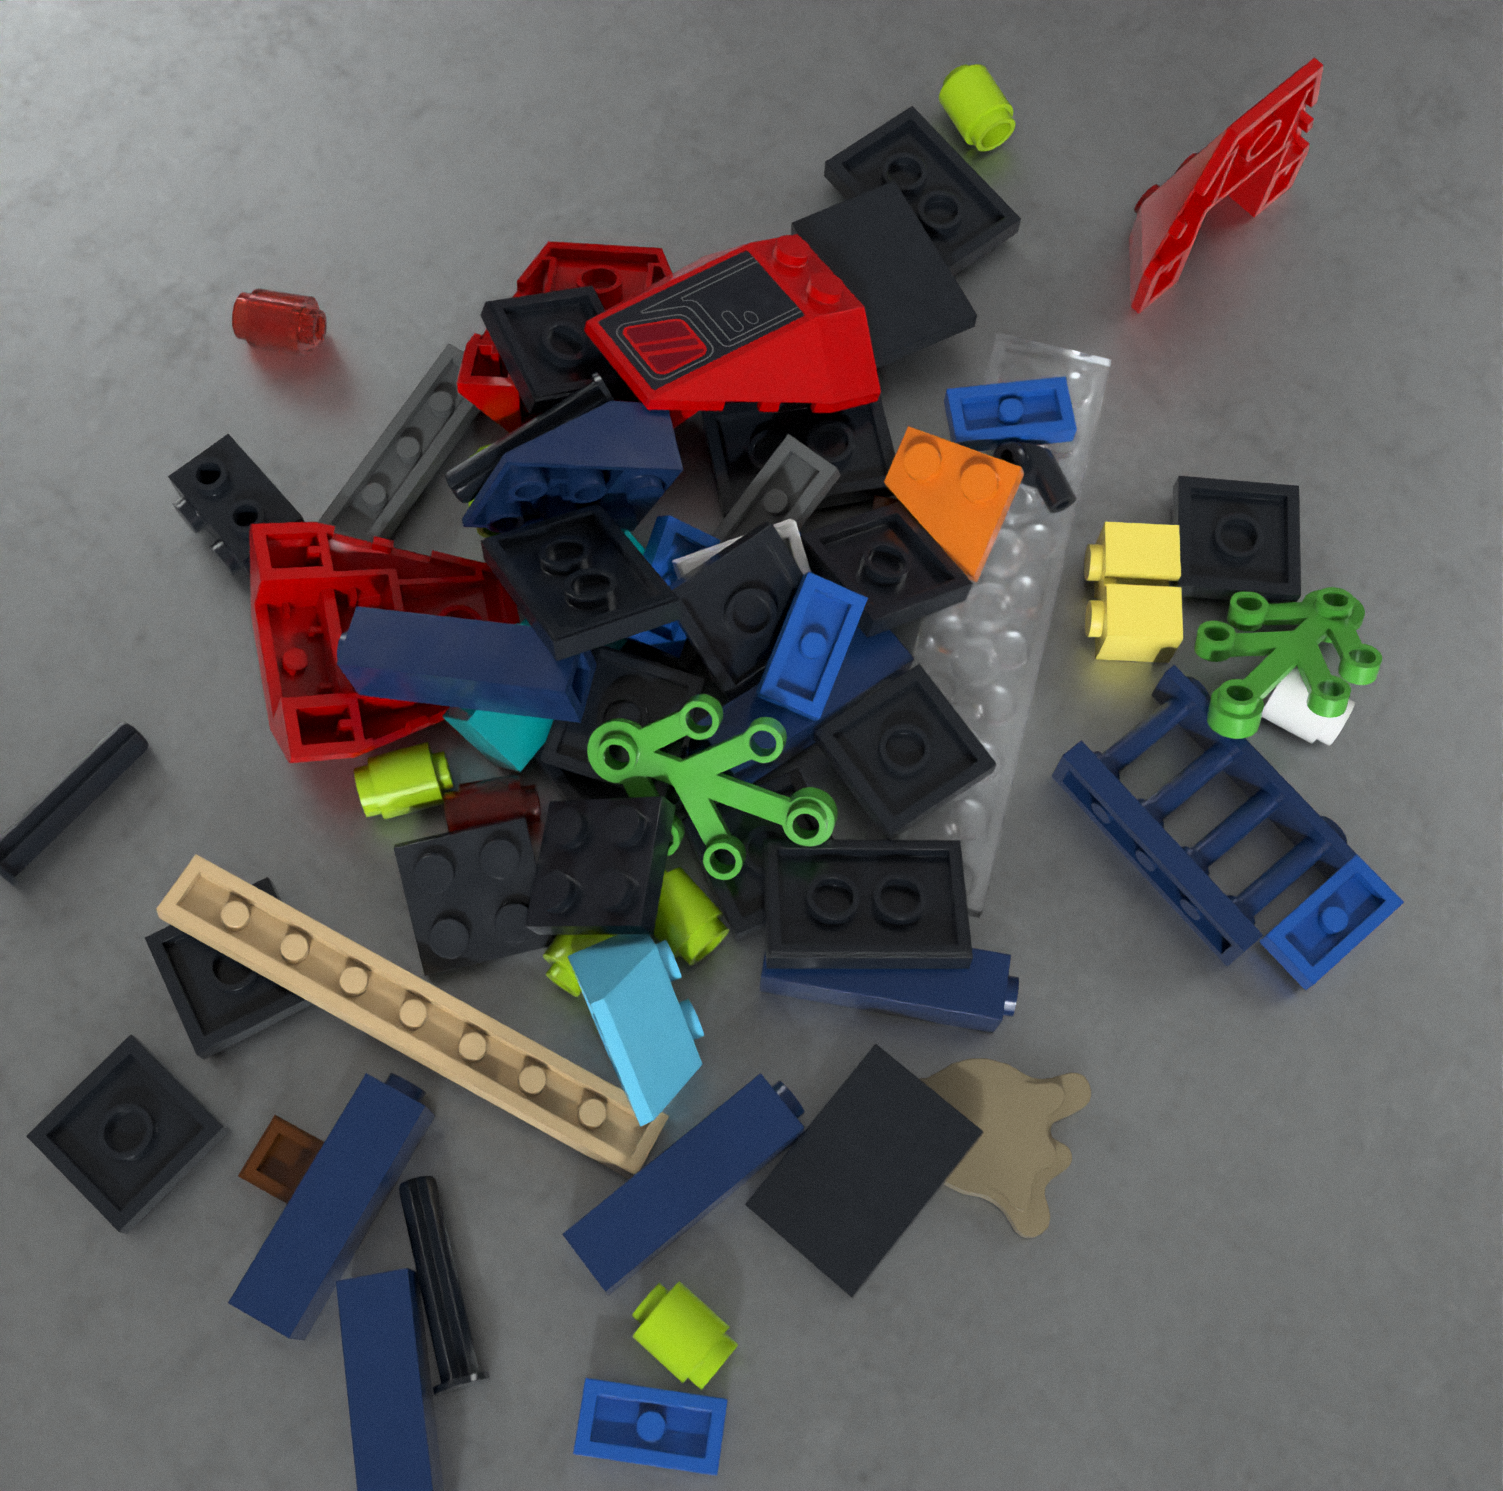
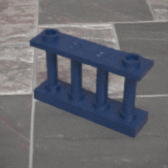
(1183, 872)

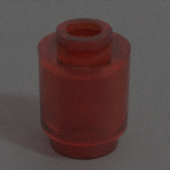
(279, 321)
(492, 801)

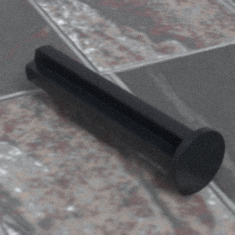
(470, 476)
(68, 798)
(440, 1286)

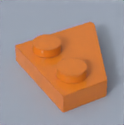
(954, 495)

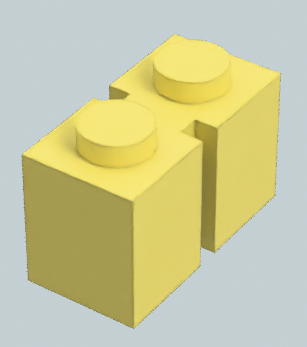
(1135, 608)

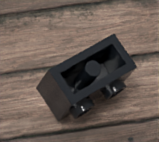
(225, 496)

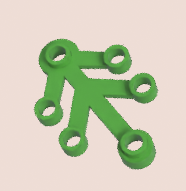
(1323, 616)
(700, 779)

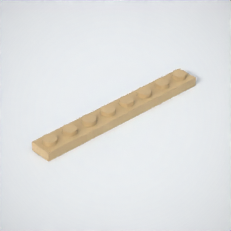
(410, 1015)

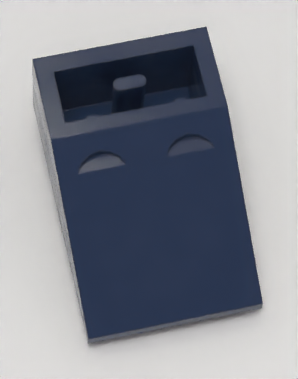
(604, 457)

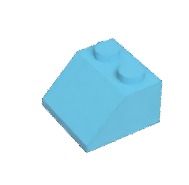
(640, 1018)

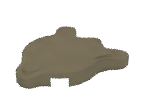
(1017, 1147)

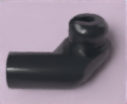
(1039, 472)

